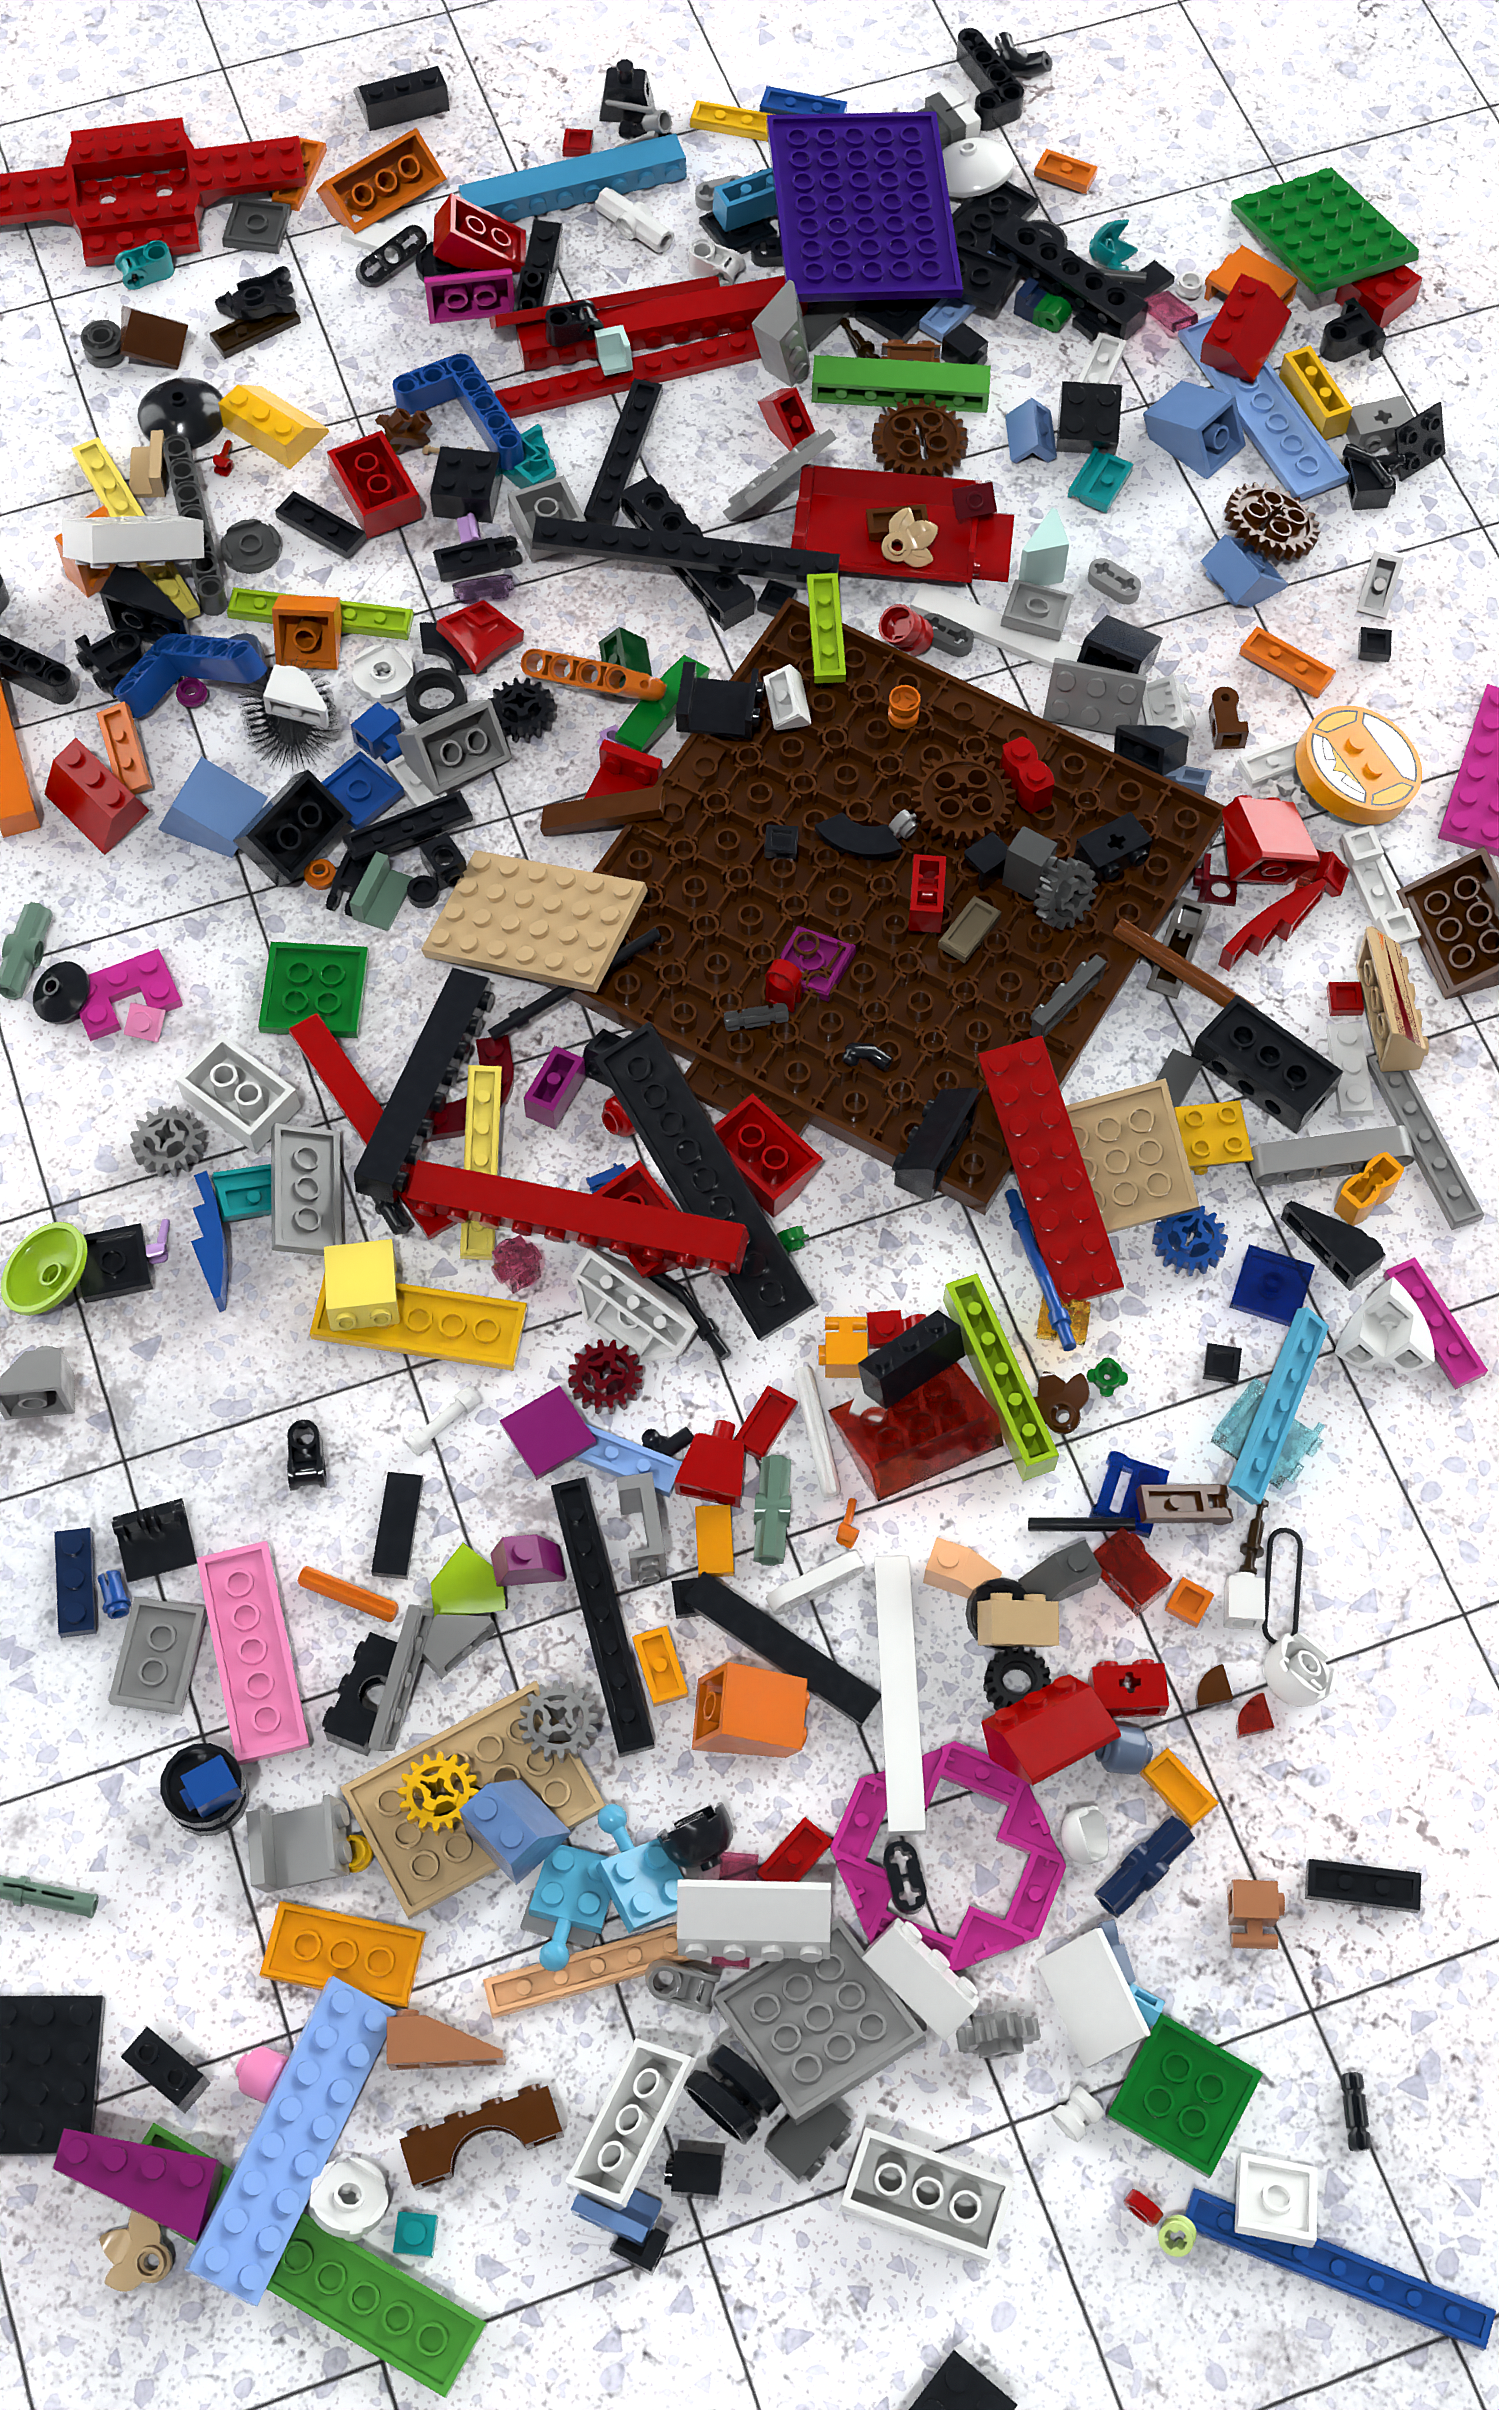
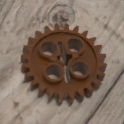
(939, 434)
(1285, 534)
(962, 798)

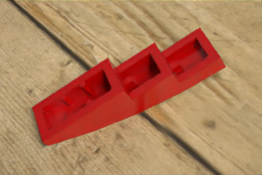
(1278, 919)

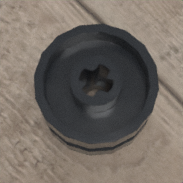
(171, 1784)
(735, 2089)

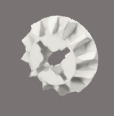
(1286, 787)

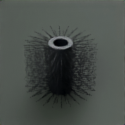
(288, 730)

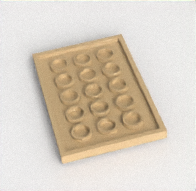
(535, 920)
(432, 1867)

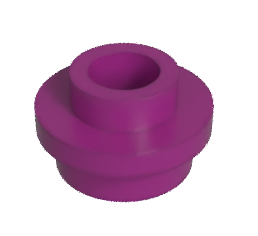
(189, 686)

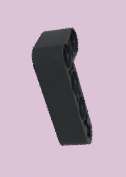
(1000, 91)

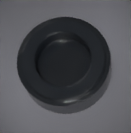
(423, 891)

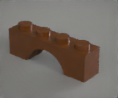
(434, 2150)

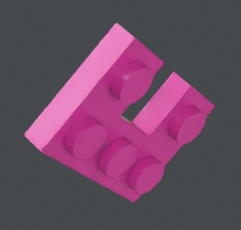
(139, 974)

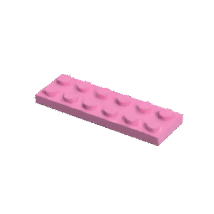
(253, 1653)

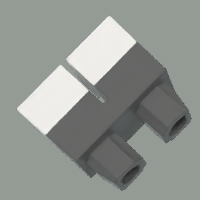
(954, 116)

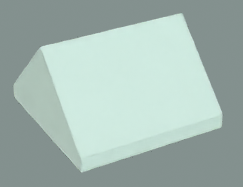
(1045, 553)

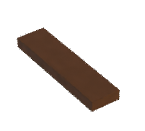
(603, 811)

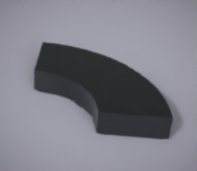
(436, 644)
(858, 840)

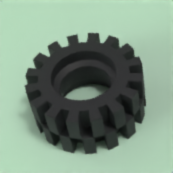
(1010, 1661)

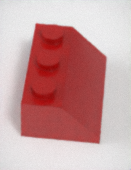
(1245, 329)
(92, 796)
(767, 1154)
(639, 1187)
(1049, 1730)

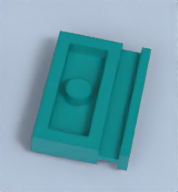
(1100, 480)
(243, 1192)

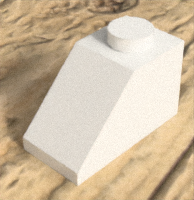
(1380, 582)
(294, 697)

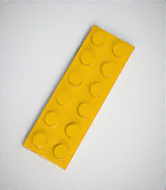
(438, 1327)

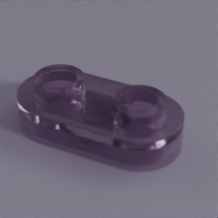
(471, 590)

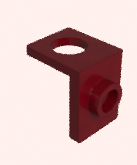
(974, 500)
(1205, 880)

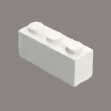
(922, 1978)

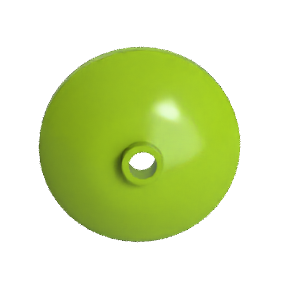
(44, 1269)

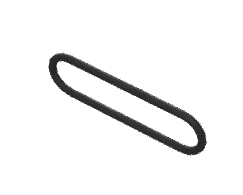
(1268, 1578)

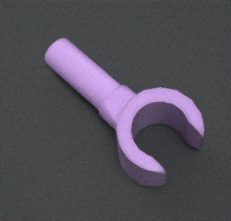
(158, 1251)

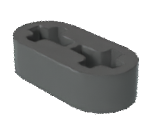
(948, 633)

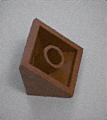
(152, 337)

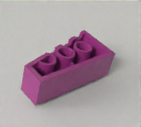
(150, 2180)

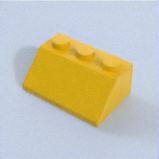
(270, 423)

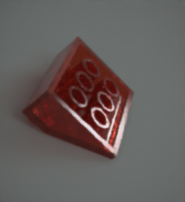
(921, 1434)

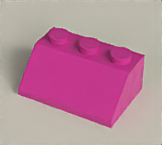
(469, 295)

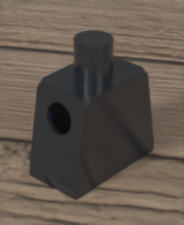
(625, 85)

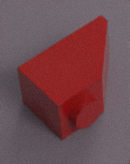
(787, 416)

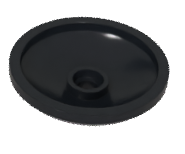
(182, 408)

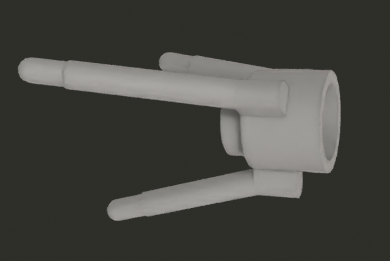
(654, 122)

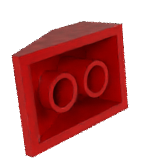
(476, 237)

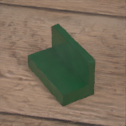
(626, 650)

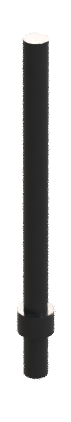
(520, 1017)

